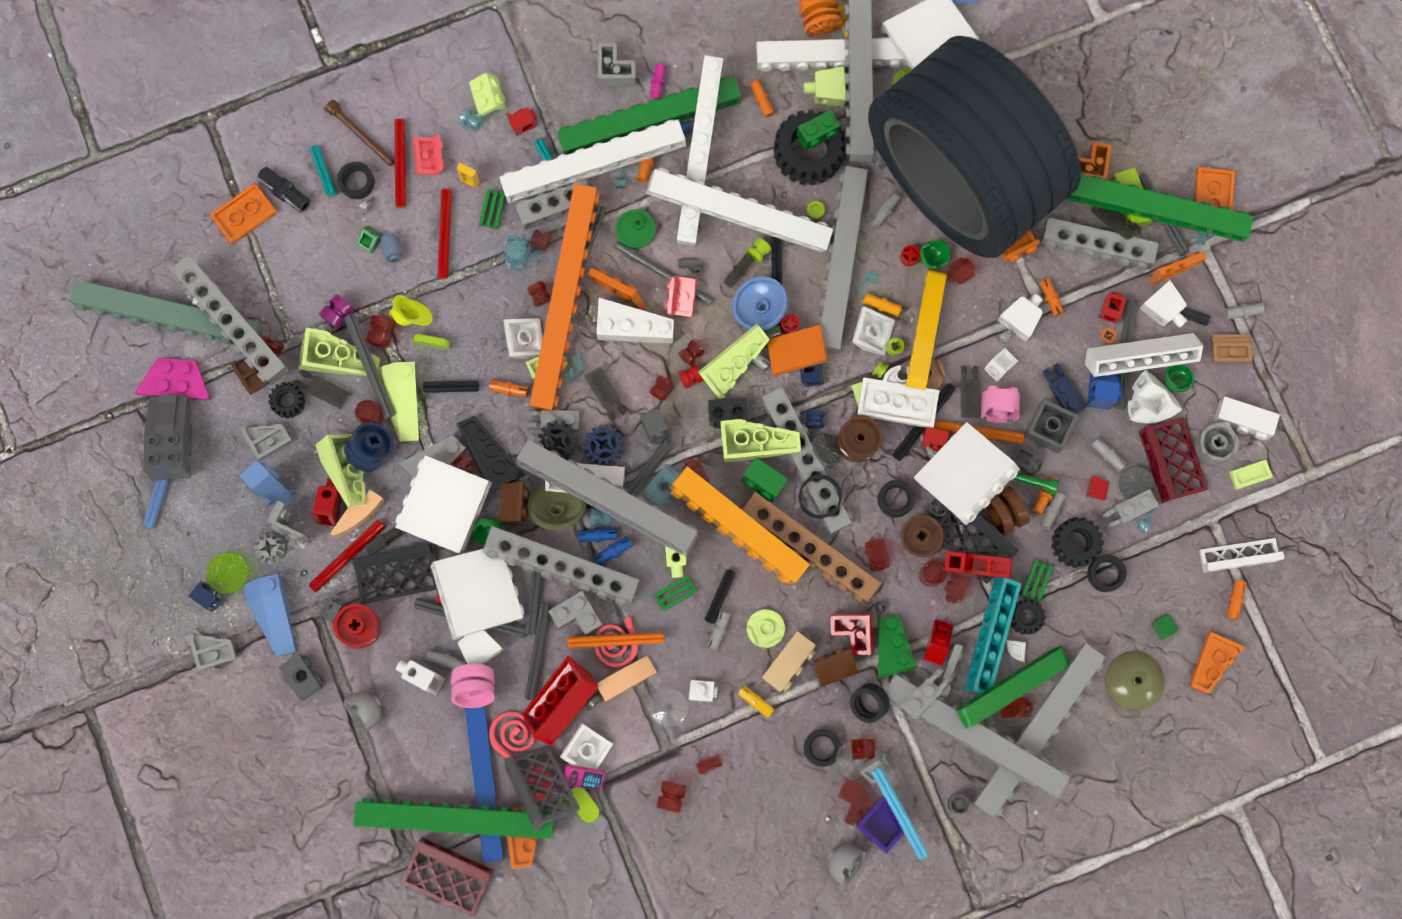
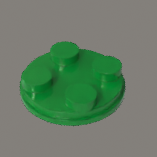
(635, 228)

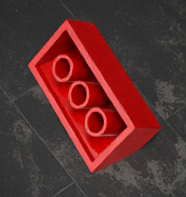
(559, 701)

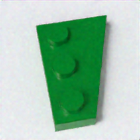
(893, 648)

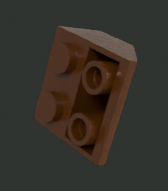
(513, 504)
(834, 668)

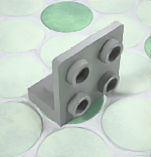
(279, 516)

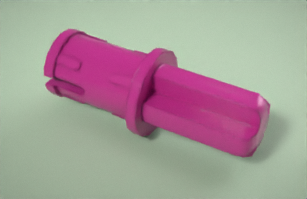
(657, 81)

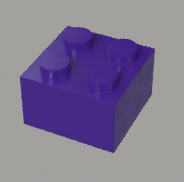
(881, 825)

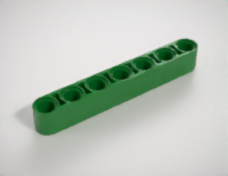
(1012, 687)

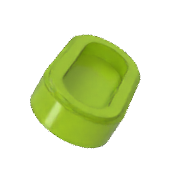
(431, 341)
(588, 809)

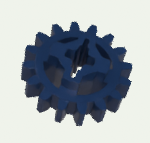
(608, 438)

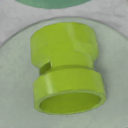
(758, 250)

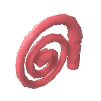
(631, 630)
(514, 732)

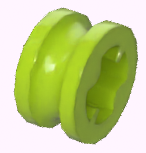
(888, 347)
(880, 370)

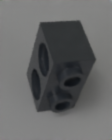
(727, 406)

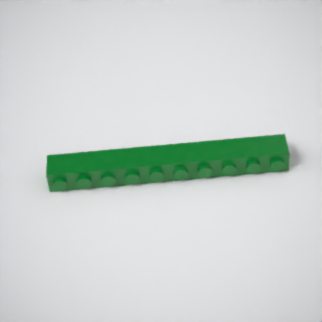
(639, 117)
(1163, 208)
(449, 819)

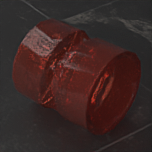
(380, 332)
(368, 412)
(932, 573)
(671, 796)

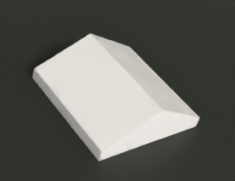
(872, 331)
(523, 337)
(586, 748)

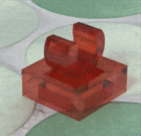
(463, 463)

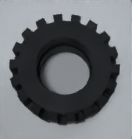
(1092, 538)

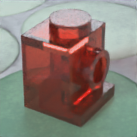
(956, 588)

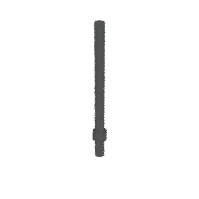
(632, 254)

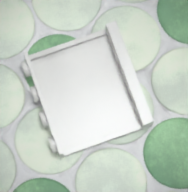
(925, 28)
(967, 473)
(443, 504)
(476, 592)

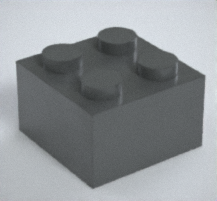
(1051, 426)

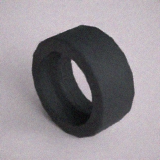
(355, 166)
(896, 484)
(1121, 573)
(859, 710)
(807, 747)

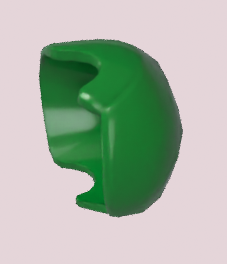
(935, 254)
(1179, 378)
(482, 528)

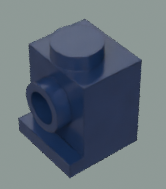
(812, 378)
(205, 597)

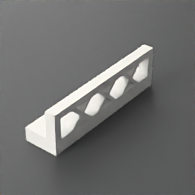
(1243, 561)

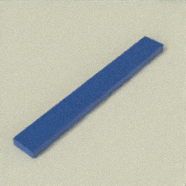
(483, 776)

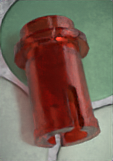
(709, 764)

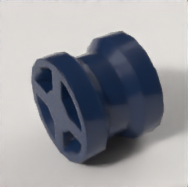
(815, 419)

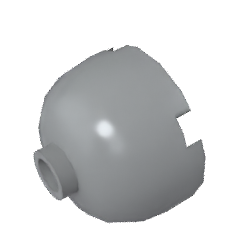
(364, 709)
(844, 863)

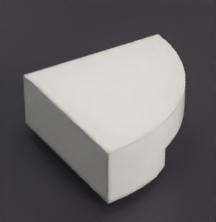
(1016, 649)

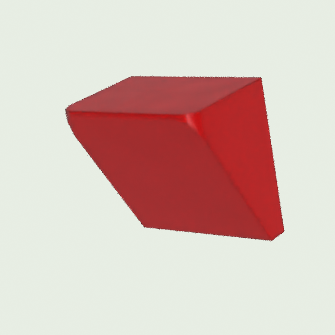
(1097, 488)

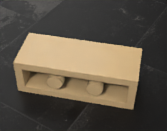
(789, 662)

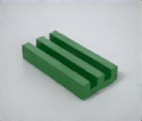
(495, 193)
(1042, 566)
(661, 601)

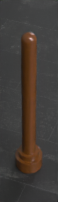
(333, 109)

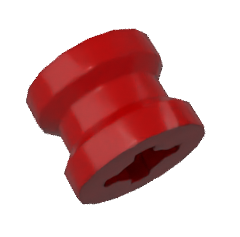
(912, 252)

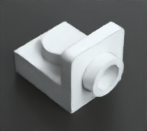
(1000, 364)
(702, 691)

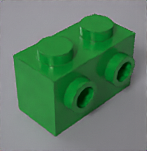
(818, 130)
(763, 480)

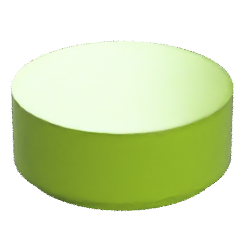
(815, 210)

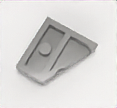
(266, 439)
(211, 651)

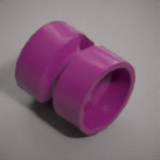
(336, 311)

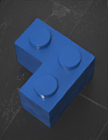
(1104, 391)

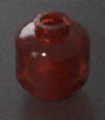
(961, 270)

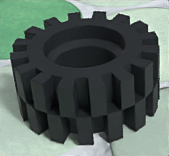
(281, 390)
(1038, 613)

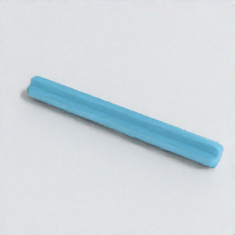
(900, 813)

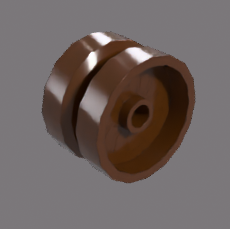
(869, 439)
(1007, 511)
(914, 527)

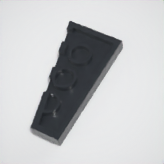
(488, 454)

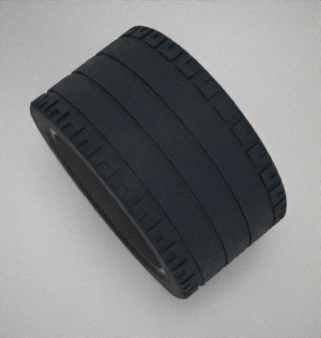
(975, 145)

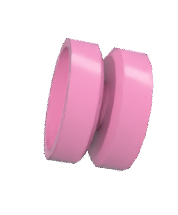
(472, 685)

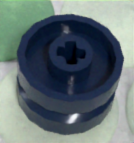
(369, 447)

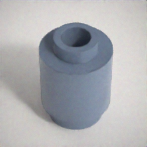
(391, 247)

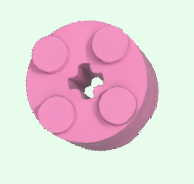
(1000, 404)

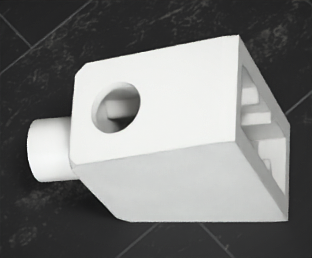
(1166, 306)
(1022, 316)
(479, 647)
(420, 676)

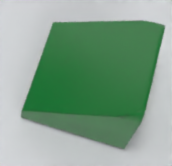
(368, 238)
(1164, 627)

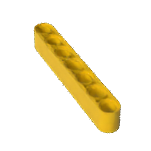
(926, 330)

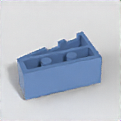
(266, 483)

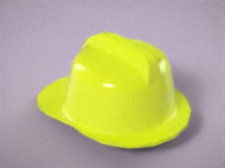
(410, 312)

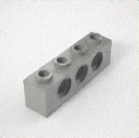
(548, 213)

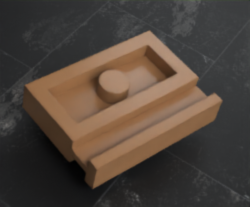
(1231, 348)

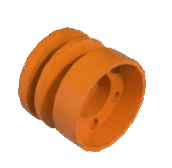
(820, 16)

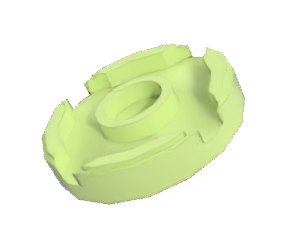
(765, 628)

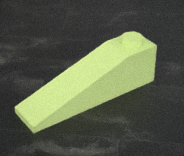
(330, 354)
(400, 386)
(750, 440)
(343, 475)

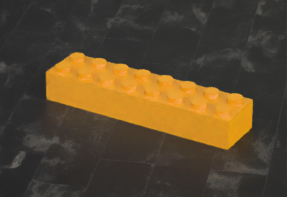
(739, 526)

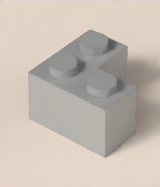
(613, 71)
(576, 609)

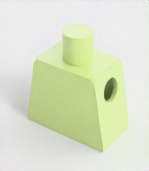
(828, 87)
(676, 566)

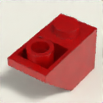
(938, 642)

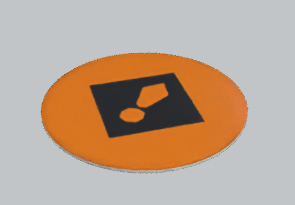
(1108, 335)

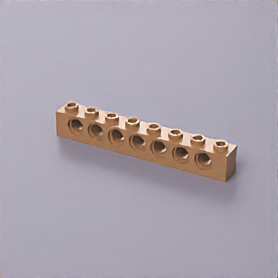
(837, 560)

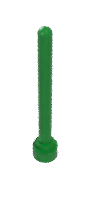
(1049, 485)

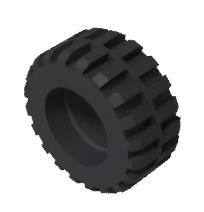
(801, 169)

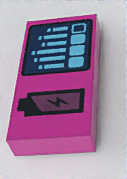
(584, 777)

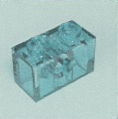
(517, 252)
(654, 490)

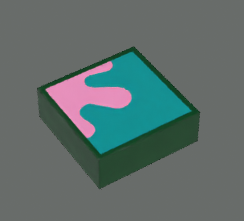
(773, 332)

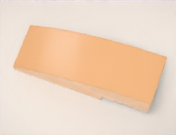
(358, 515)
(626, 678)

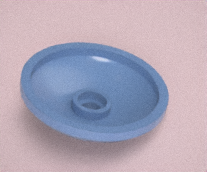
(755, 295)

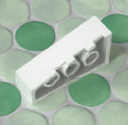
(630, 324)

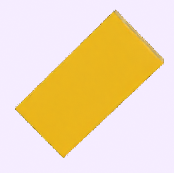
(468, 175)

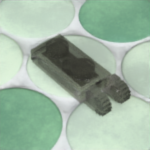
(1117, 222)
(323, 390)
(604, 391)
(970, 394)

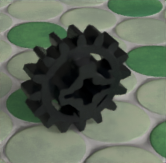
(550, 434)

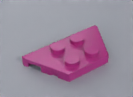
(175, 378)

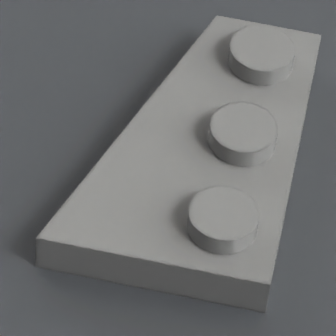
(444, 451)

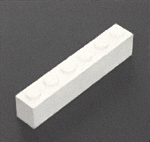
(1143, 354)

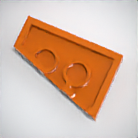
(1177, 267)
(627, 293)
(1213, 660)
(521, 849)

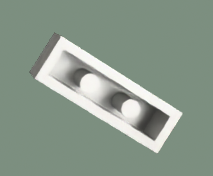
(1246, 418)

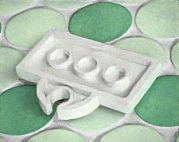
(895, 402)

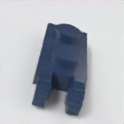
(1064, 390)

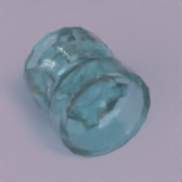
(470, 120)
(599, 518)

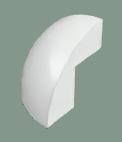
(1151, 400)

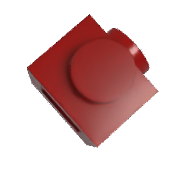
(522, 120)
(1118, 302)
(934, 438)

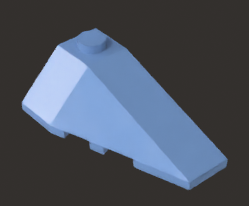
(270, 608)

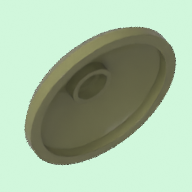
(555, 509)
(1121, 681)

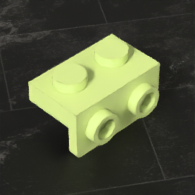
(487, 94)

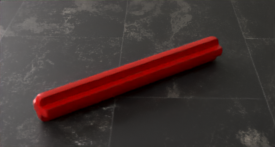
(400, 164)
(444, 233)
(346, 555)

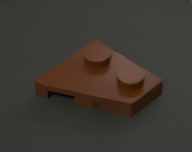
(248, 376)

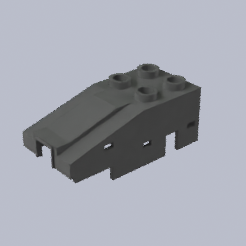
(167, 438)

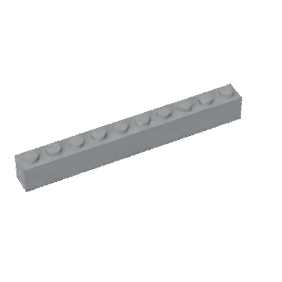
(858, 79)
(842, 256)
(607, 498)
(1042, 725)
(985, 741)

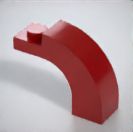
(978, 564)

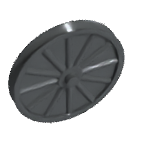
(826, 449)
(1136, 481)

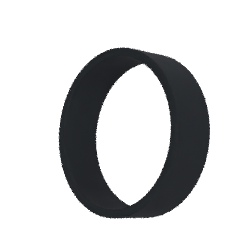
(820, 477)

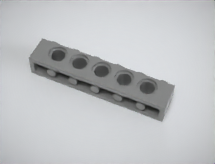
(1146, 249)

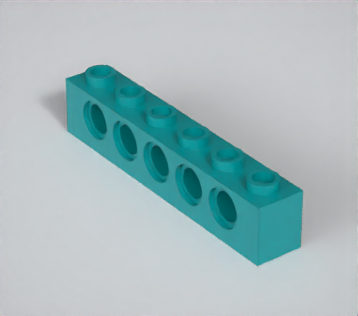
(992, 635)

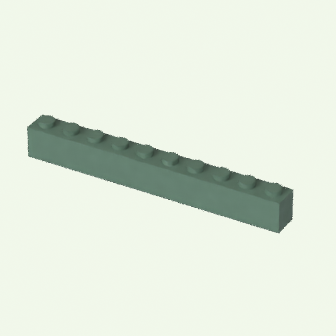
(150, 310)

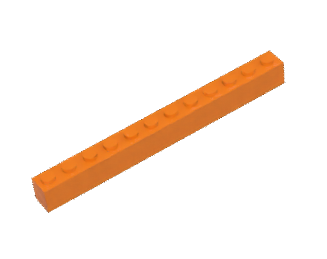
(563, 297)

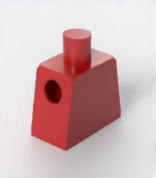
(327, 504)

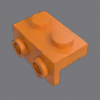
(1025, 244)

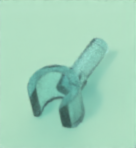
(620, 181)
(870, 277)
(1144, 525)

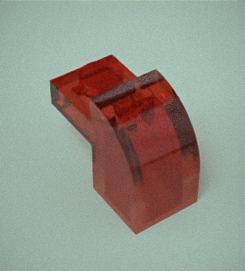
(856, 797)

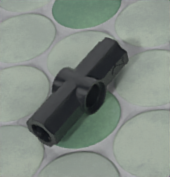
(283, 189)

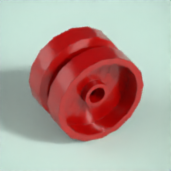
(365, 634)

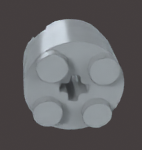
(1225, 439)

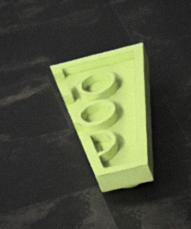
(727, 366)

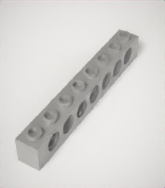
(187, 268)
(832, 523)
(553, 557)

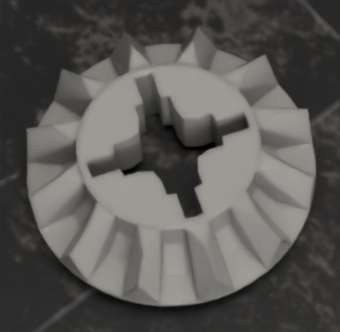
(276, 552)

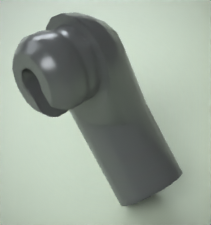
(691, 263)
(877, 609)

